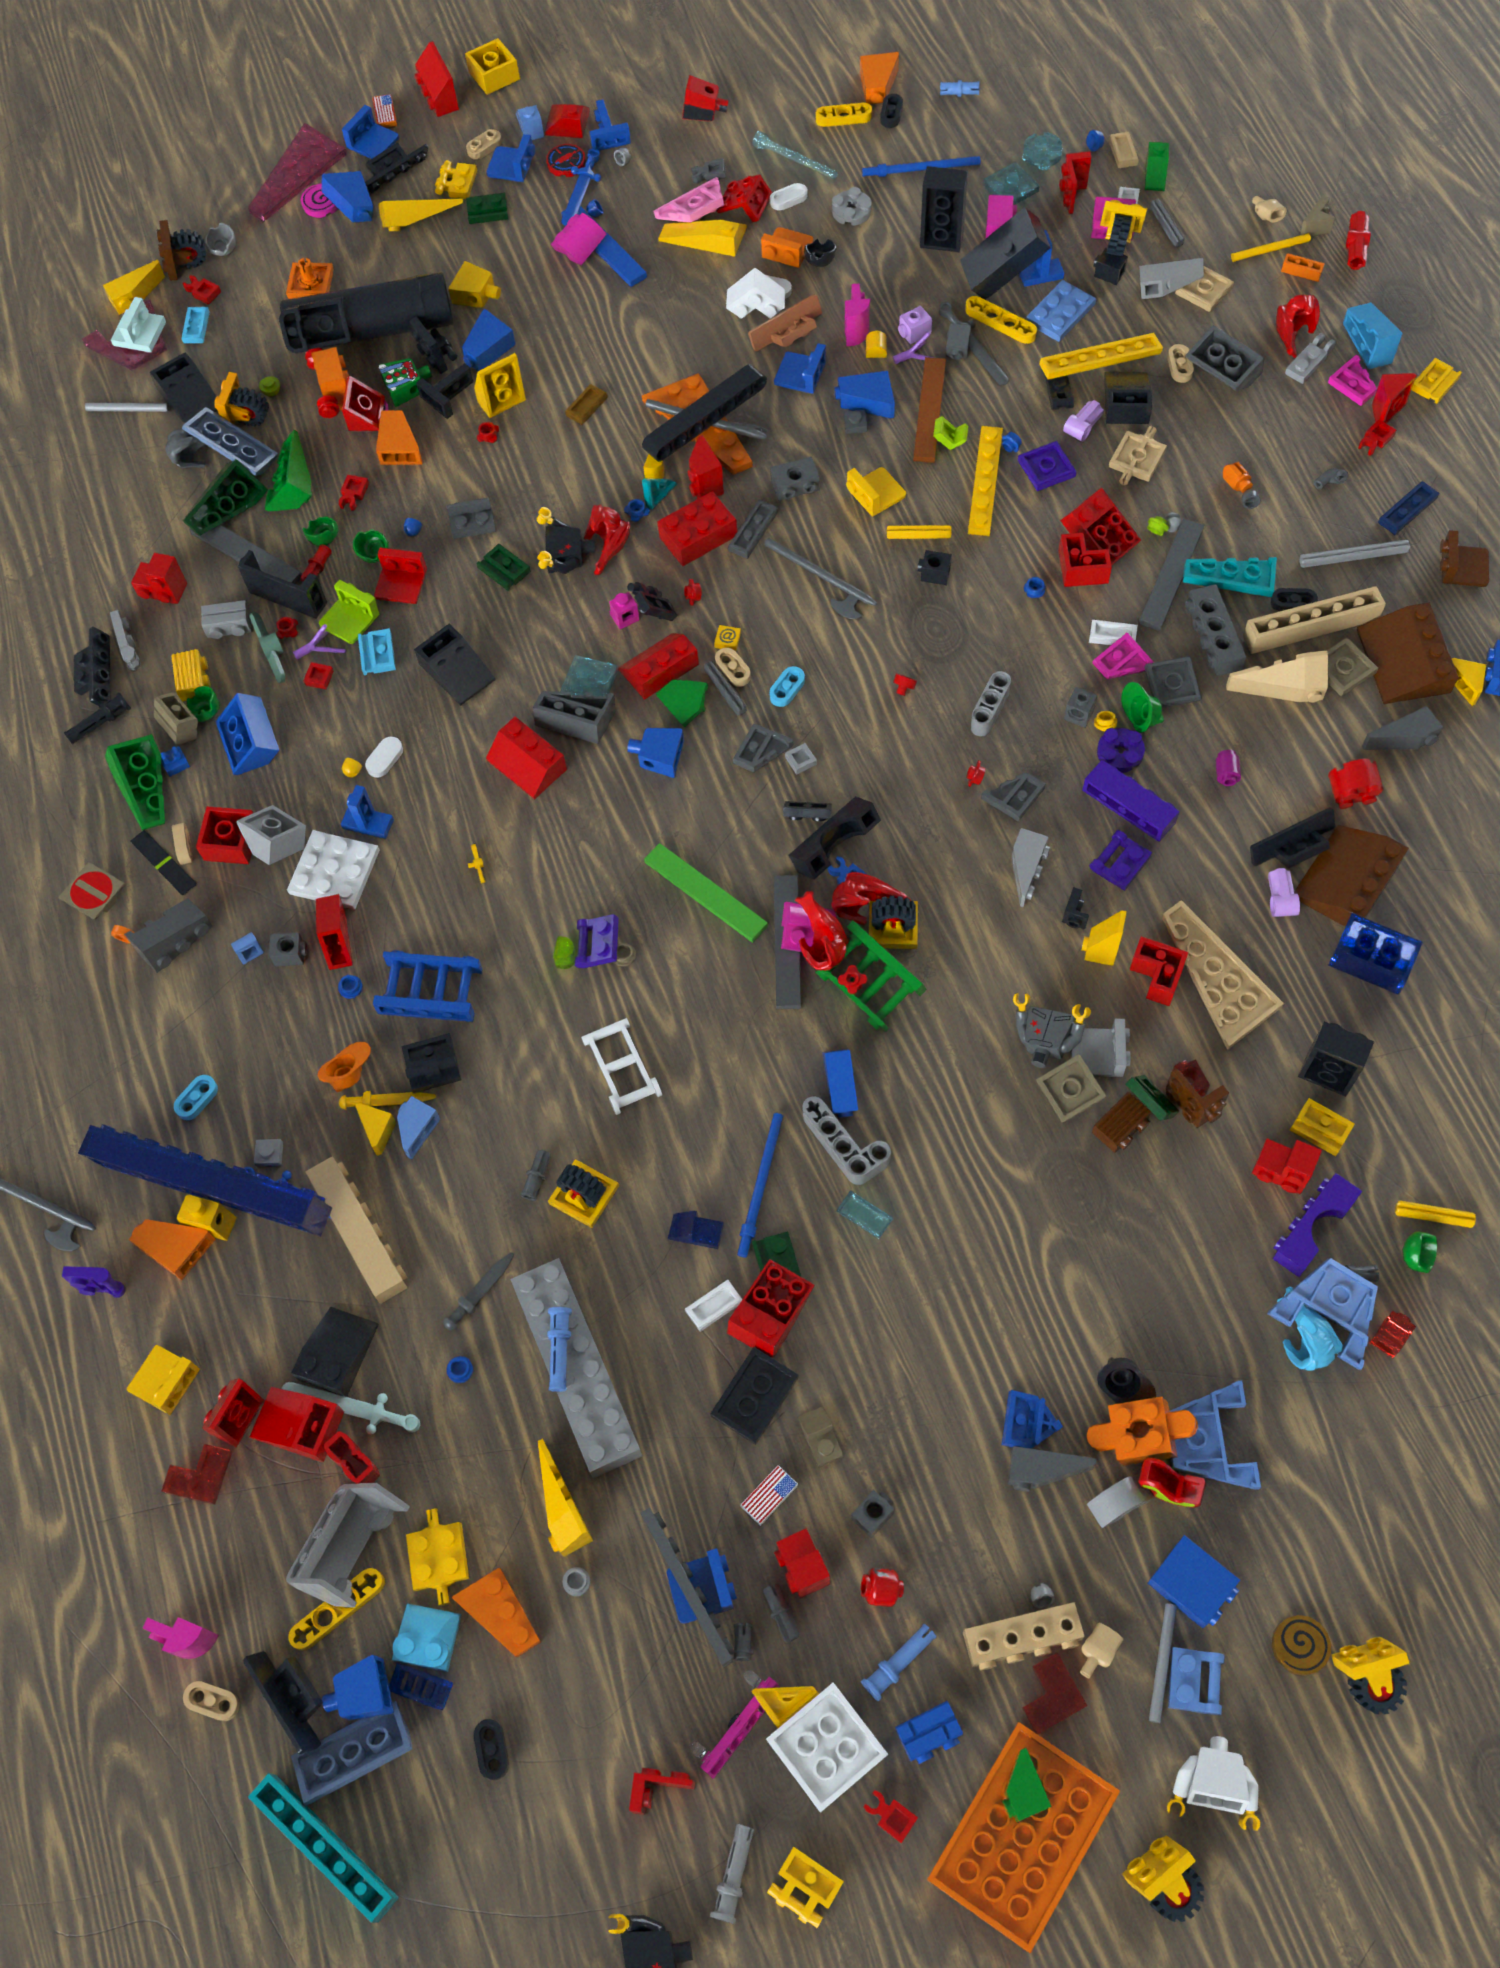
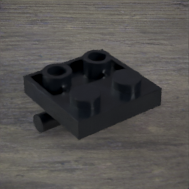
(432, 345)
(431, 1063)

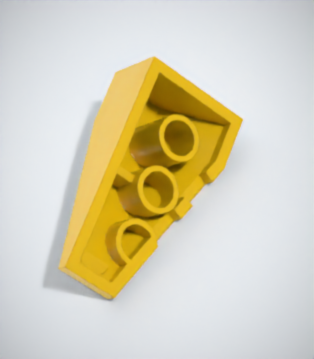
(405, 212)
(711, 235)
(563, 1516)

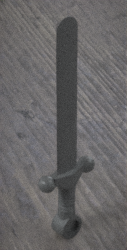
(983, 356)

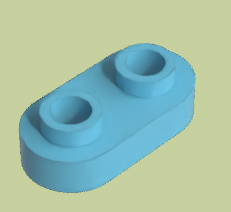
(786, 688)
(194, 1097)

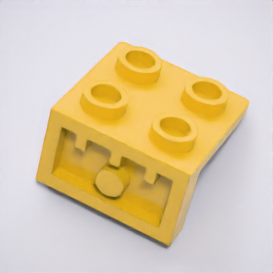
(163, 1379)

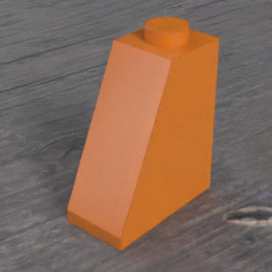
(878, 75)
(396, 441)
(172, 1245)

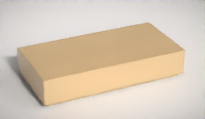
(1123, 150)

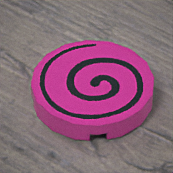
(316, 203)

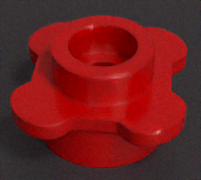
(487, 432)
(692, 592)
(283, 625)
(975, 774)
(852, 987)

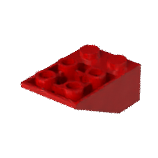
(1102, 525)
(769, 1308)
(297, 1423)

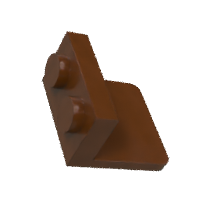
(1463, 563)
(1193, 1106)

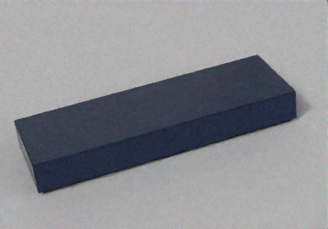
(1408, 508)

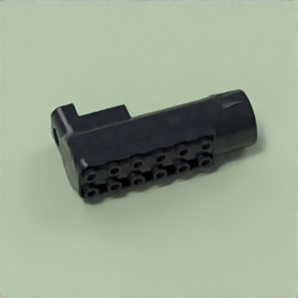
(364, 312)

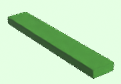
(706, 892)

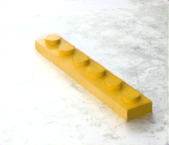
(1100, 355)
(985, 481)

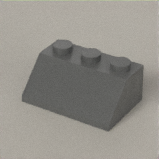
(1226, 359)

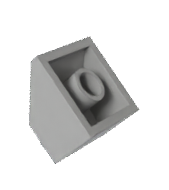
(272, 834)

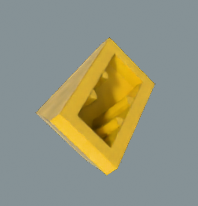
(1470, 679)
(377, 1125)

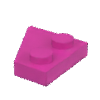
(1353, 381)
(1122, 658)

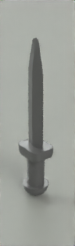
(467, 1304)

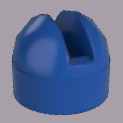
(594, 209)
(412, 526)

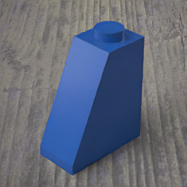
(348, 194)
(487, 341)
(866, 392)
(840, 1082)

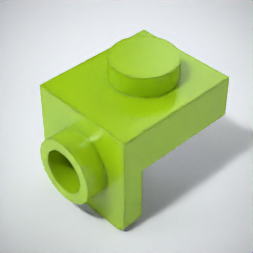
(948, 434)

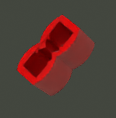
(351, 1459)

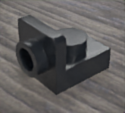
(1073, 916)

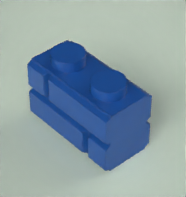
(929, 1732)

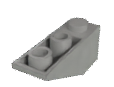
(1167, 277)
(1026, 859)

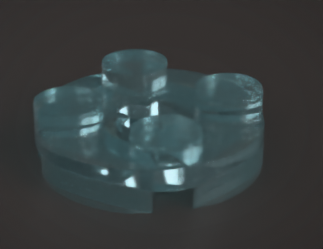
(1043, 159)

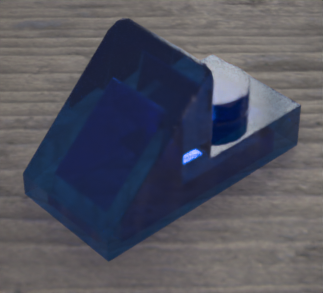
(694, 1230)

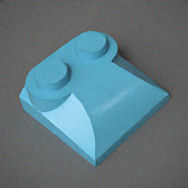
(426, 1637)

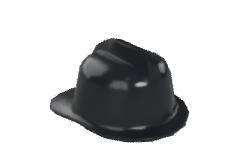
(1124, 1381)

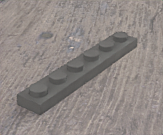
(694, 1596)

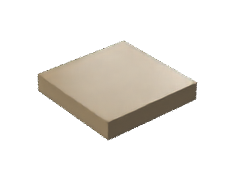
(1206, 291)

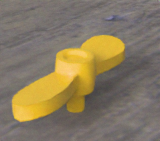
(477, 863)

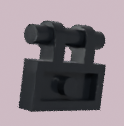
(652, 602)

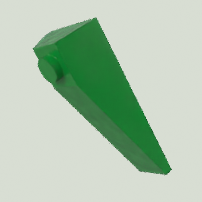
(291, 478)
(138, 775)

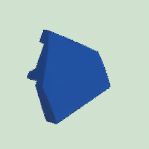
(1027, 1421)

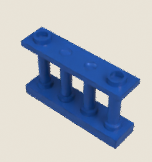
(435, 1007)

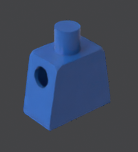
(659, 750)
(360, 1691)

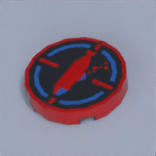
(563, 158)

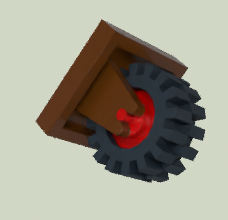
(179, 249)

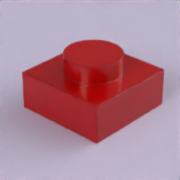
(318, 675)

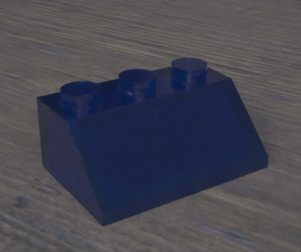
(1375, 953)

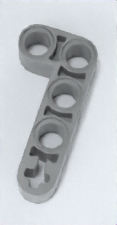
(841, 1138)

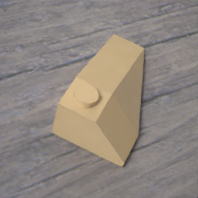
(1294, 680)

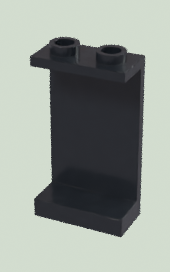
(305, 599)

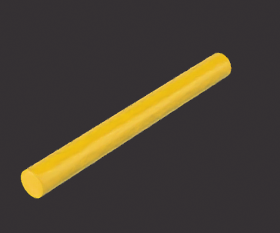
(1270, 247)

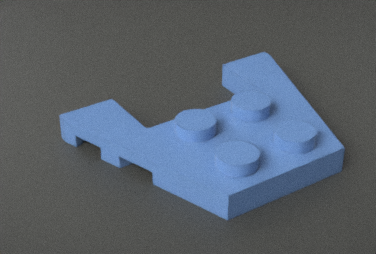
(1340, 1298)
(1205, 1451)

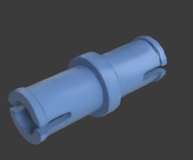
(959, 88)

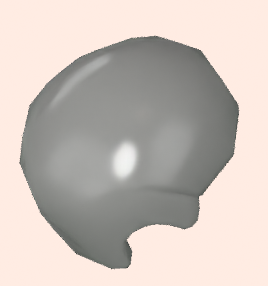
(220, 240)

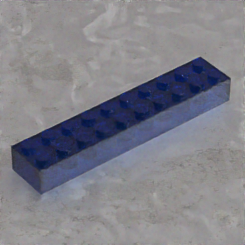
(206, 1179)

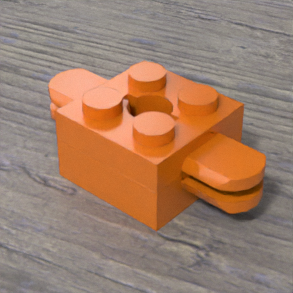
(1142, 1430)

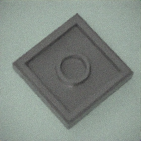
(1173, 681)

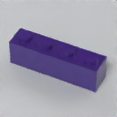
(1130, 800)

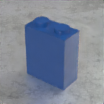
(1195, 1582)

